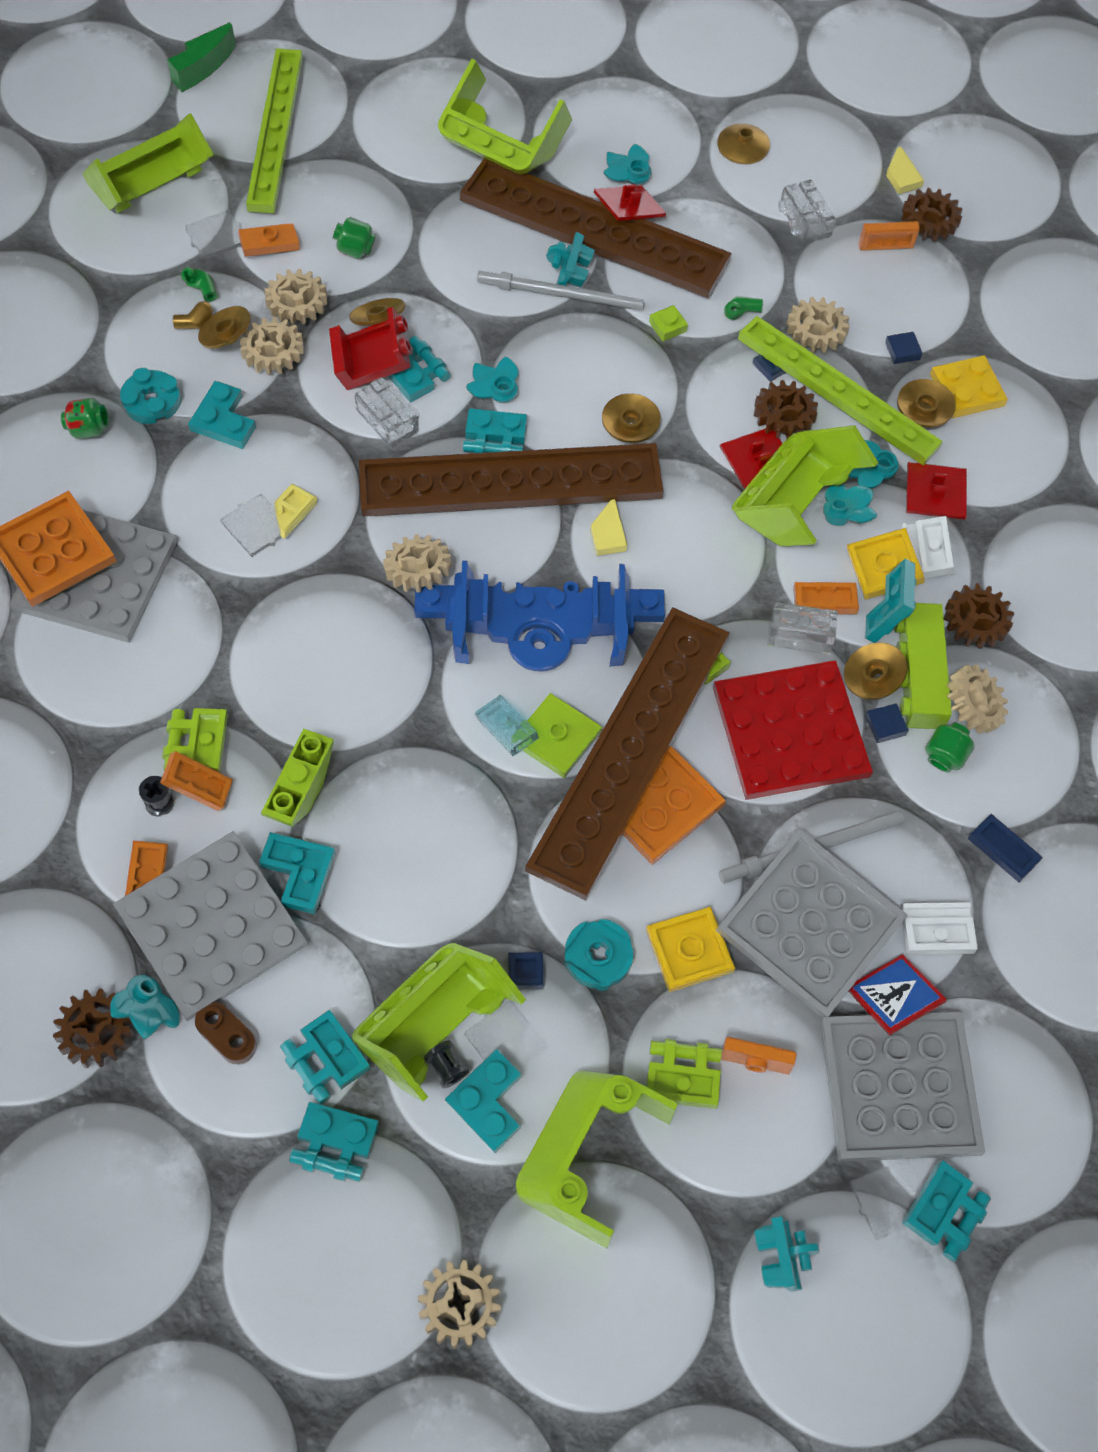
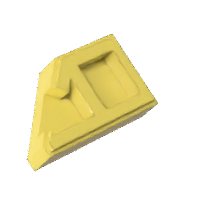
(903, 173)
(292, 508)
(608, 531)

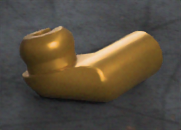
(195, 318)

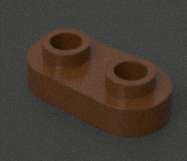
(224, 1032)

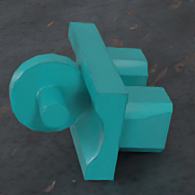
(567, 259)
(779, 1237)

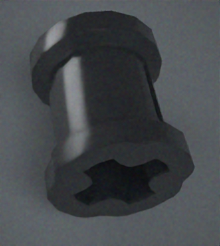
(156, 796)
(446, 1064)

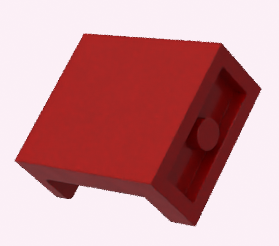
(370, 351)

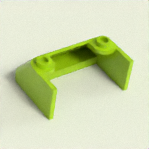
(465, 126)
(149, 165)
(795, 476)
(429, 1009)
(545, 1176)

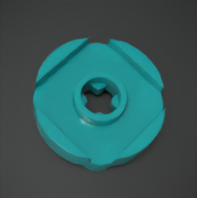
(148, 382)
(600, 973)

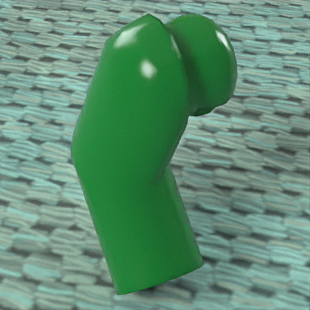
(200, 280)
(741, 305)

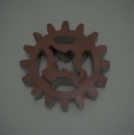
(932, 212)
(785, 409)
(978, 616)
(86, 1015)

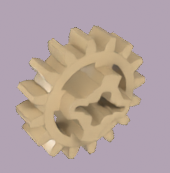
(296, 296)
(818, 324)
(271, 345)
(417, 563)
(977, 696)
(441, 1309)

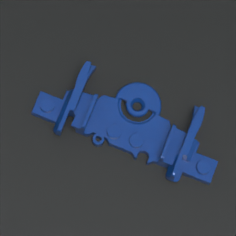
(570, 615)

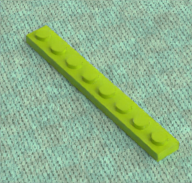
(274, 131)
(840, 390)

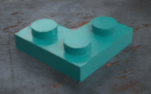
(216, 417)
(897, 604)
(305, 863)
(478, 1096)

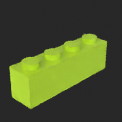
(926, 681)

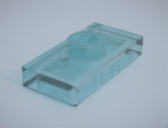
(506, 725)

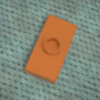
(888, 235)
(268, 239)
(827, 595)
(196, 781)
(146, 863)
(758, 1056)

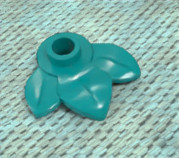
(629, 167)
(495, 382)
(873, 476)
(848, 504)
(144, 1008)

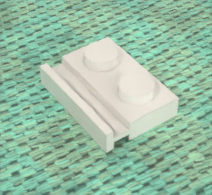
(932, 546)
(938, 928)

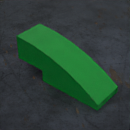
(201, 57)

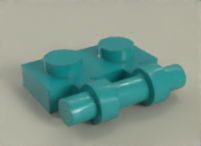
(417, 381)
(494, 427)
(333, 1048)
(338, 1131)
(937, 1205)

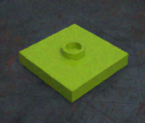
(562, 735)

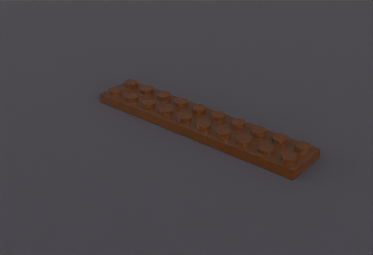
(563, 212)
(509, 479)
(627, 754)

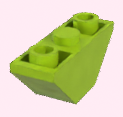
(300, 779)

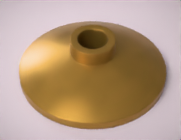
(743, 143)
(375, 311)
(224, 327)
(926, 402)
(631, 409)
(874, 660)

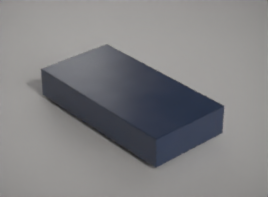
(1005, 848)

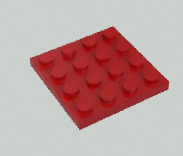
(791, 730)

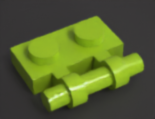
(206, 736)
(685, 1084)

